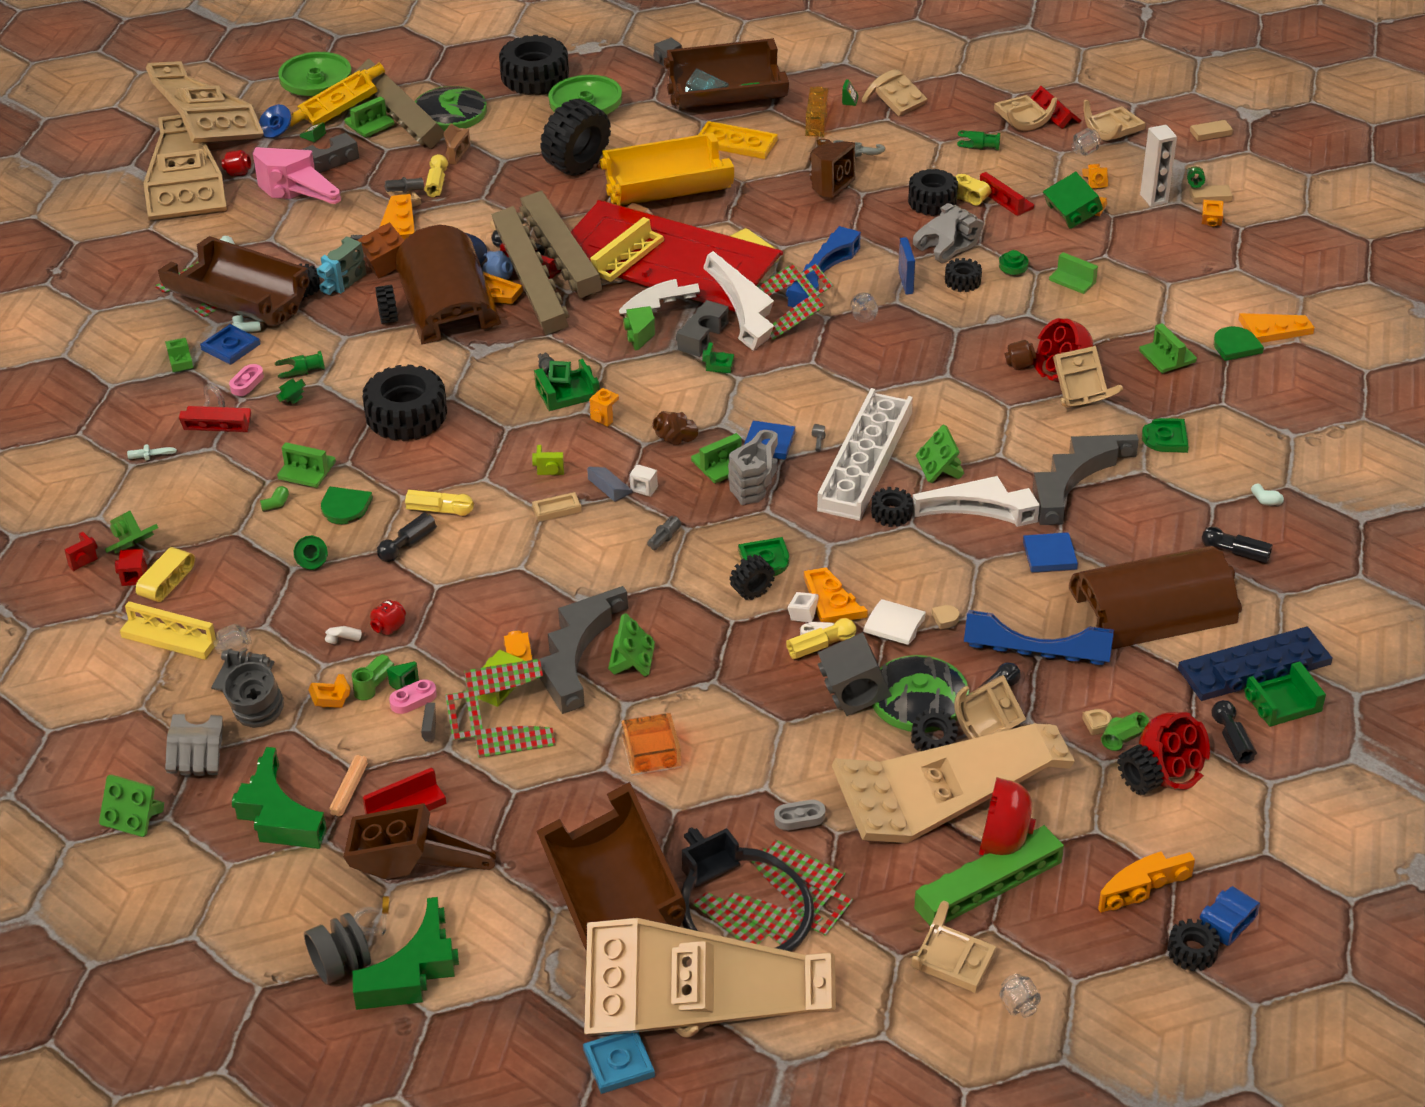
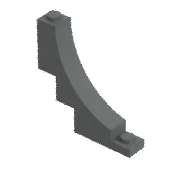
(1085, 457)
(579, 626)

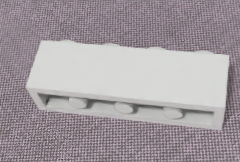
(1158, 165)

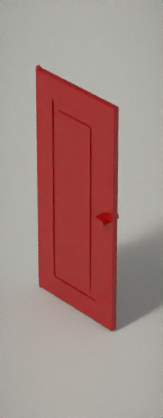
(679, 255)

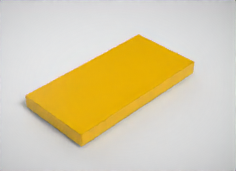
(741, 140)

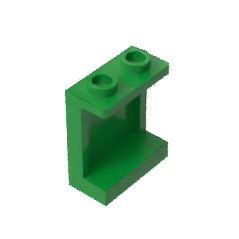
(1073, 199)
(558, 396)
(1286, 696)

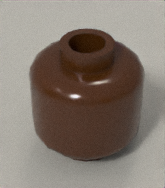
(1020, 354)

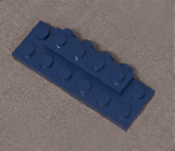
(1264, 659)

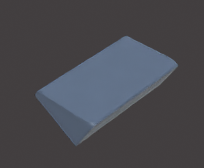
(608, 483)

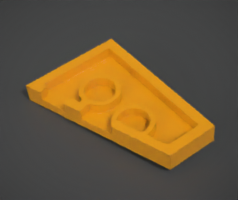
(400, 215)
(503, 290)
(1275, 326)
(833, 600)

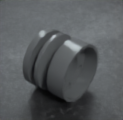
(253, 694)
(333, 949)

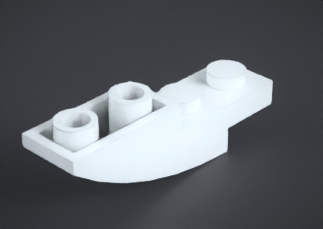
(666, 290)

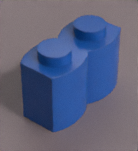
(1230, 914)

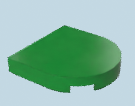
(1236, 343)
(1166, 435)
(345, 504)
(772, 550)

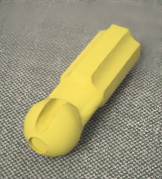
(436, 175)
(439, 502)
(820, 638)

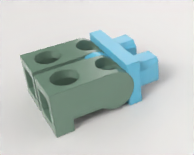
(341, 266)

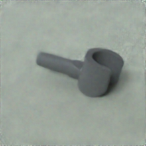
(818, 431)

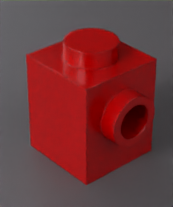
(130, 566)

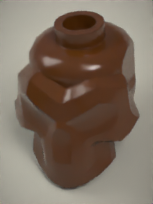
(674, 427)

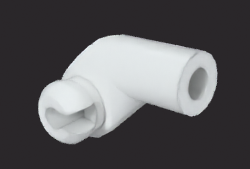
(813, 626)
(343, 632)

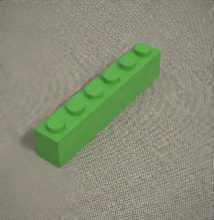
(989, 877)

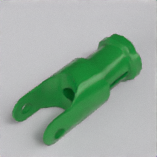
(979, 140)
(1195, 182)
(301, 364)

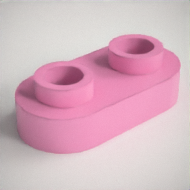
(246, 380)
(412, 696)

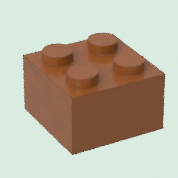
(381, 249)

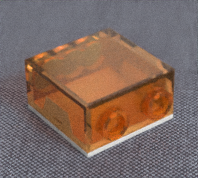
(651, 744)

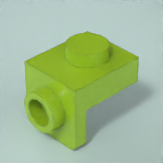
(548, 462)

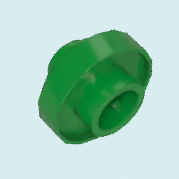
(1013, 262)
(291, 391)
(310, 552)

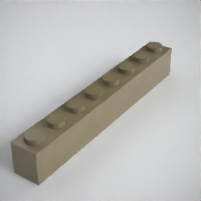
(405, 110)
(560, 244)
(530, 271)

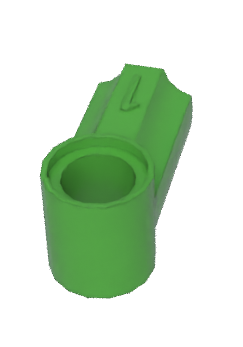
(369, 677)
(1123, 730)

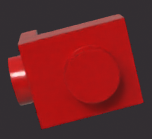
(82, 552)

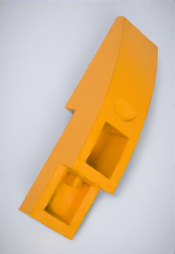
(1137, 879)

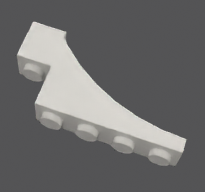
(747, 299)
(982, 498)

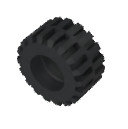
(932, 190)

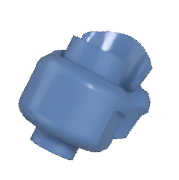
(498, 264)

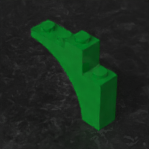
(273, 812)
(406, 973)

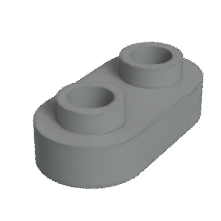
(799, 815)

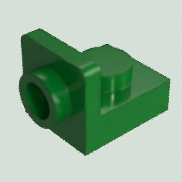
(716, 361)

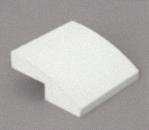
(894, 621)

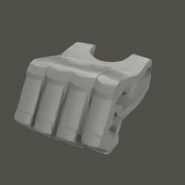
(950, 233)
(753, 468)
(193, 746)

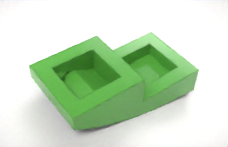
(179, 354)

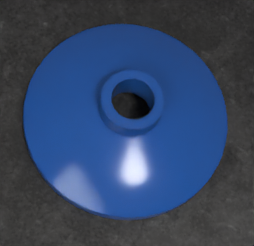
(275, 121)

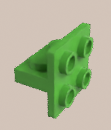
(369, 117)
(1167, 350)
(940, 456)
(714, 458)
(304, 465)
(126, 530)
(631, 648)
(128, 805)

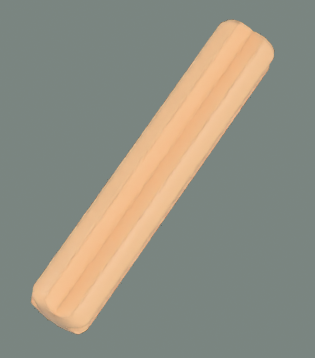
(348, 785)

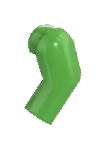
(277, 500)

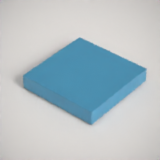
(618, 1061)

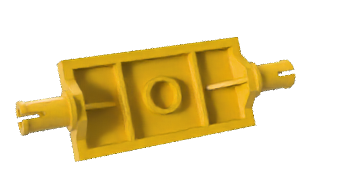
(338, 97)

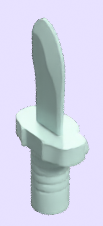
(146, 452)

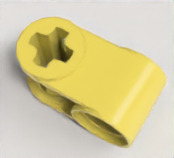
(972, 190)

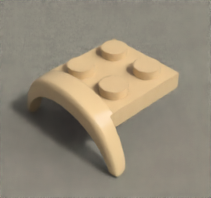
(896, 92)
(1024, 112)
(1112, 123)
(1082, 377)
(987, 709)
(953, 954)

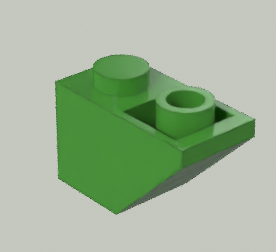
(639, 325)

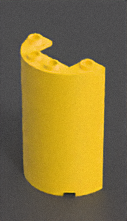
(665, 169)

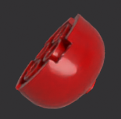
(1057, 338)
(1179, 745)
(1007, 819)

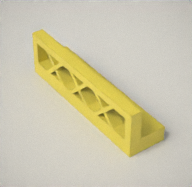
(622, 248)
(168, 635)

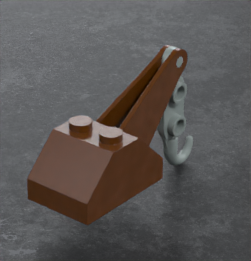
(835, 164)

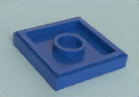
(906, 266)
(230, 344)
(784, 432)
(1050, 552)

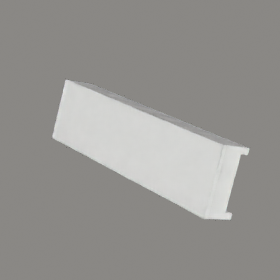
(864, 455)

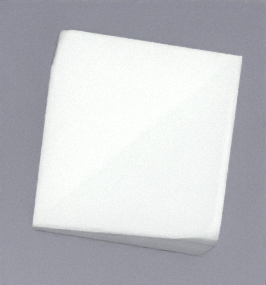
(643, 480)
(803, 607)

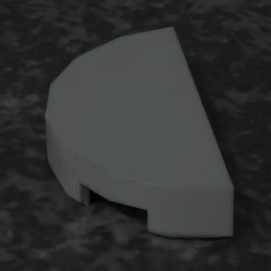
(429, 722)

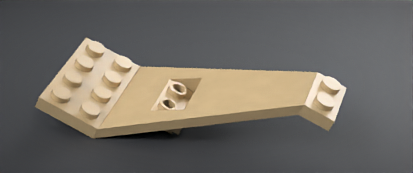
(205, 109)
(185, 187)
(928, 788)
(642, 978)

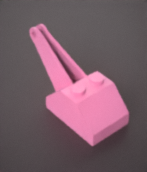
(290, 174)

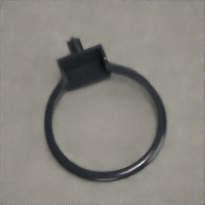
(721, 853)

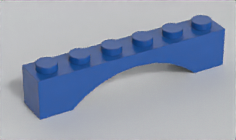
(839, 247)
(987, 629)

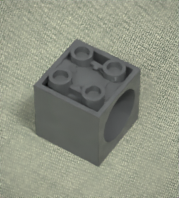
(853, 674)

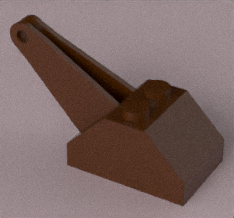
(399, 838)

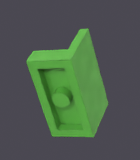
(1074, 273)

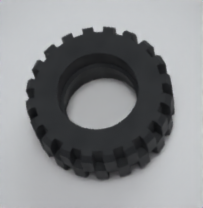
(533, 64)
(575, 137)
(404, 402)

